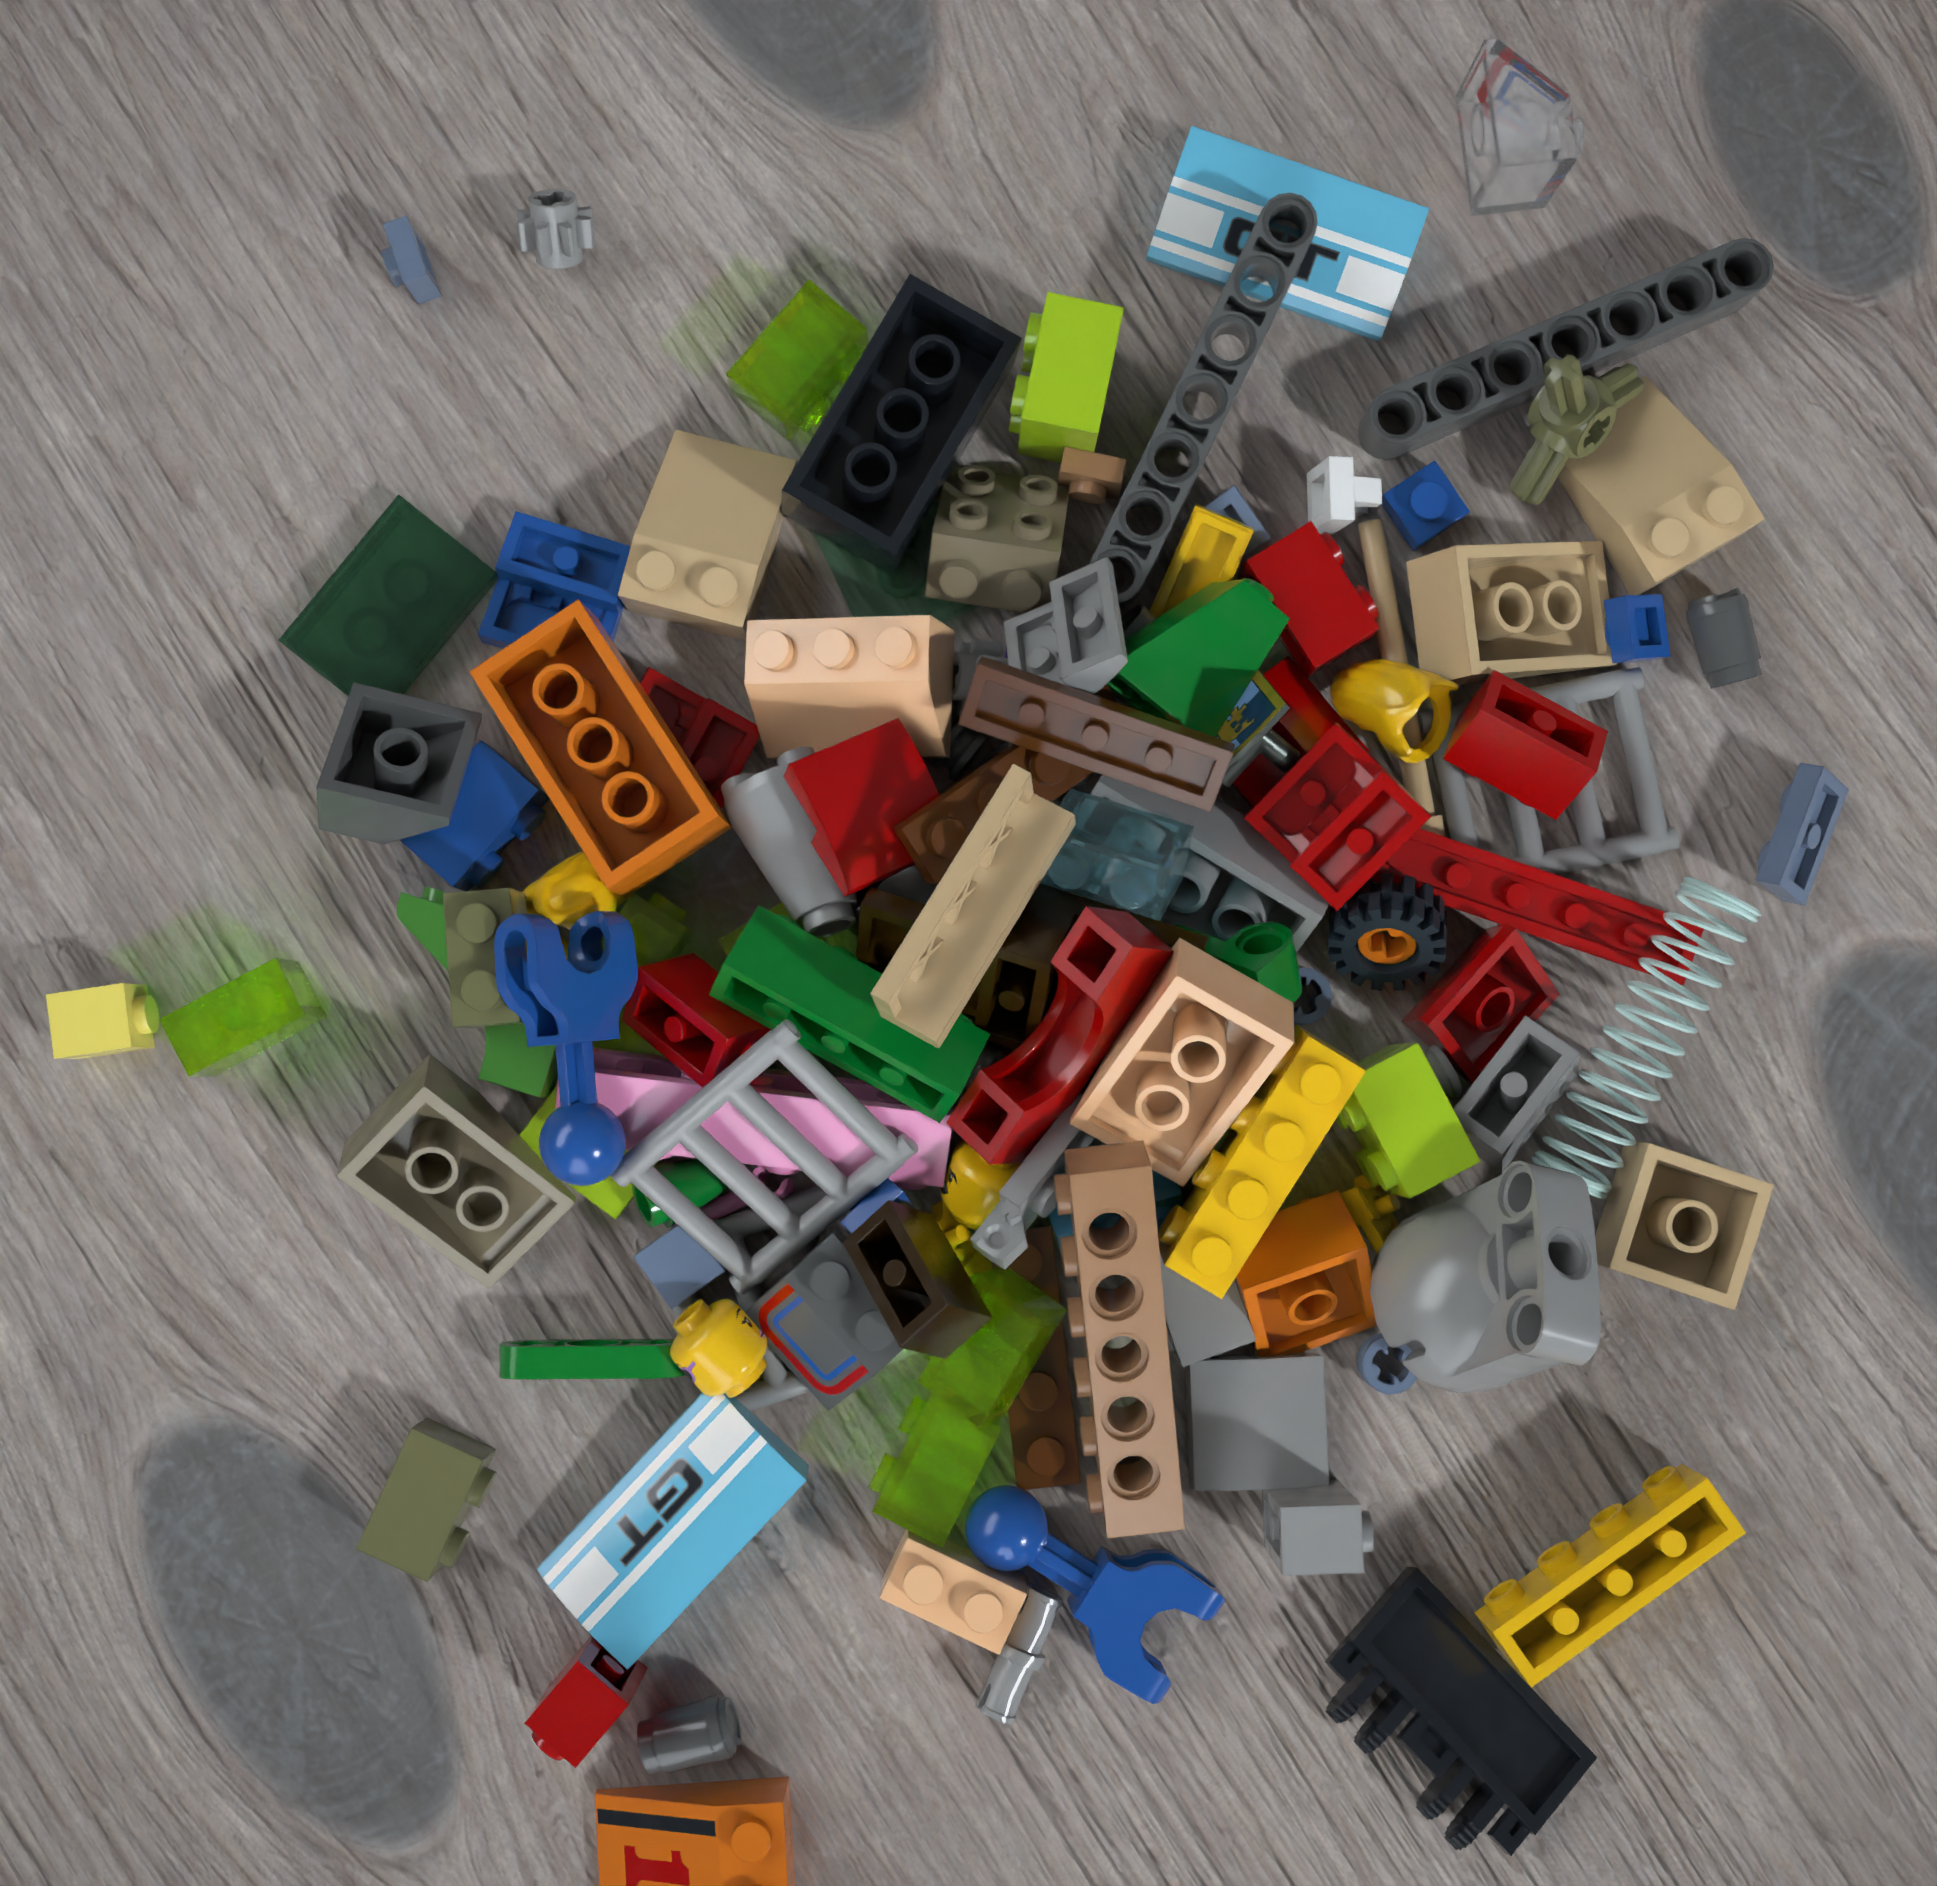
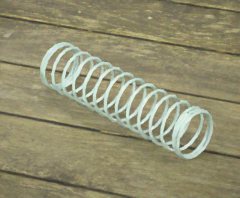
(1695, 889)

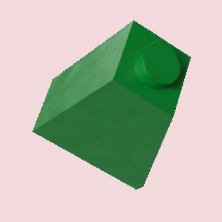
(1200, 655)

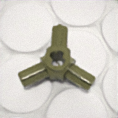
(1570, 420)

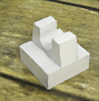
(1338, 495)

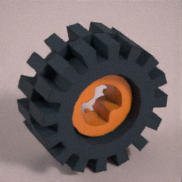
(1413, 921)

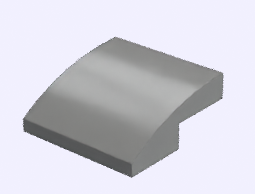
(1076, 634)
(1257, 1422)

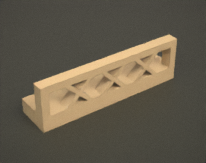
(972, 910)

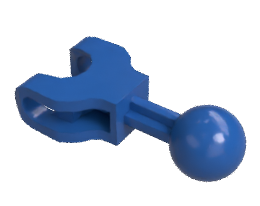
(570, 1007)
(1108, 1594)

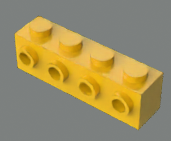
(1257, 1163)
(1608, 1571)

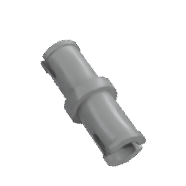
(1019, 1655)

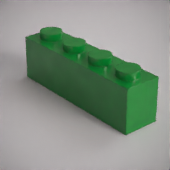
(825, 991)

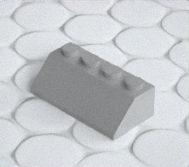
(1229, 872)

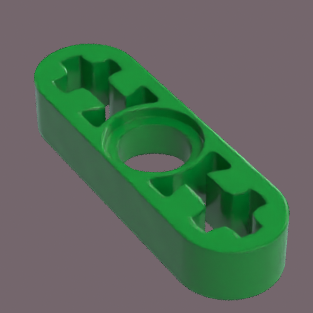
(587, 1359)

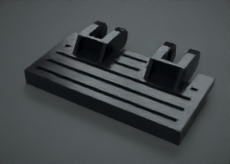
(1469, 1711)

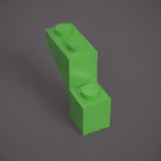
(507, 1055)

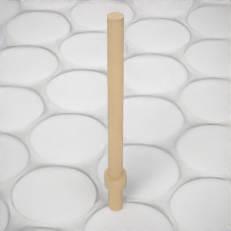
(1393, 648)

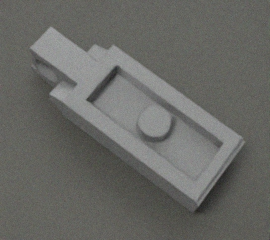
(1029, 1192)

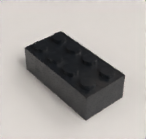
(900, 424)

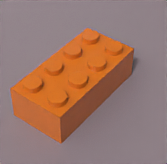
(600, 749)

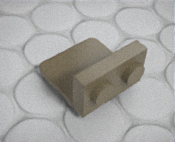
(996, 539)

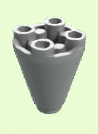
(779, 841)

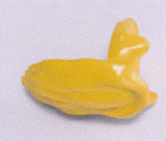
(1387, 694)
(570, 893)

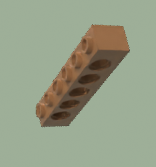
(1147, 1493)

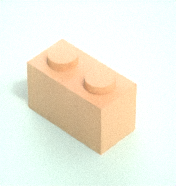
(954, 1590)

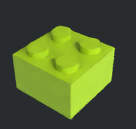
(1069, 367)
(1405, 1123)

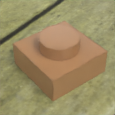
(1091, 475)

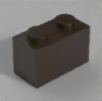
(916, 1280)

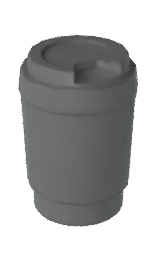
(1724, 637)
(689, 1735)

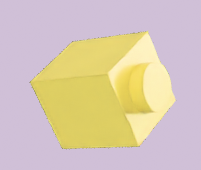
(102, 1020)

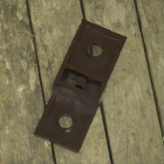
(1021, 977)

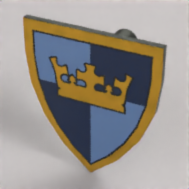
(1252, 732)

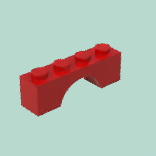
(1101, 981)

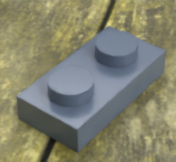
(1801, 834)

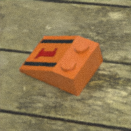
(696, 1834)

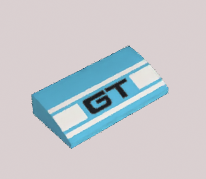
(1354, 257)
(672, 1524)

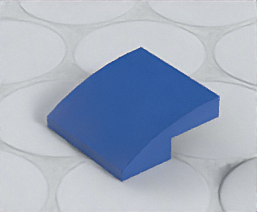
(545, 571)

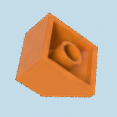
(1307, 1279)

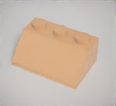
(845, 675)

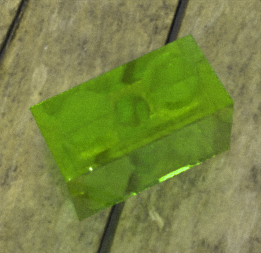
(799, 361)
(243, 1018)
(996, 1360)
(932, 1469)

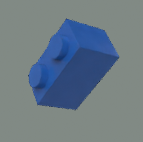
(489, 813)

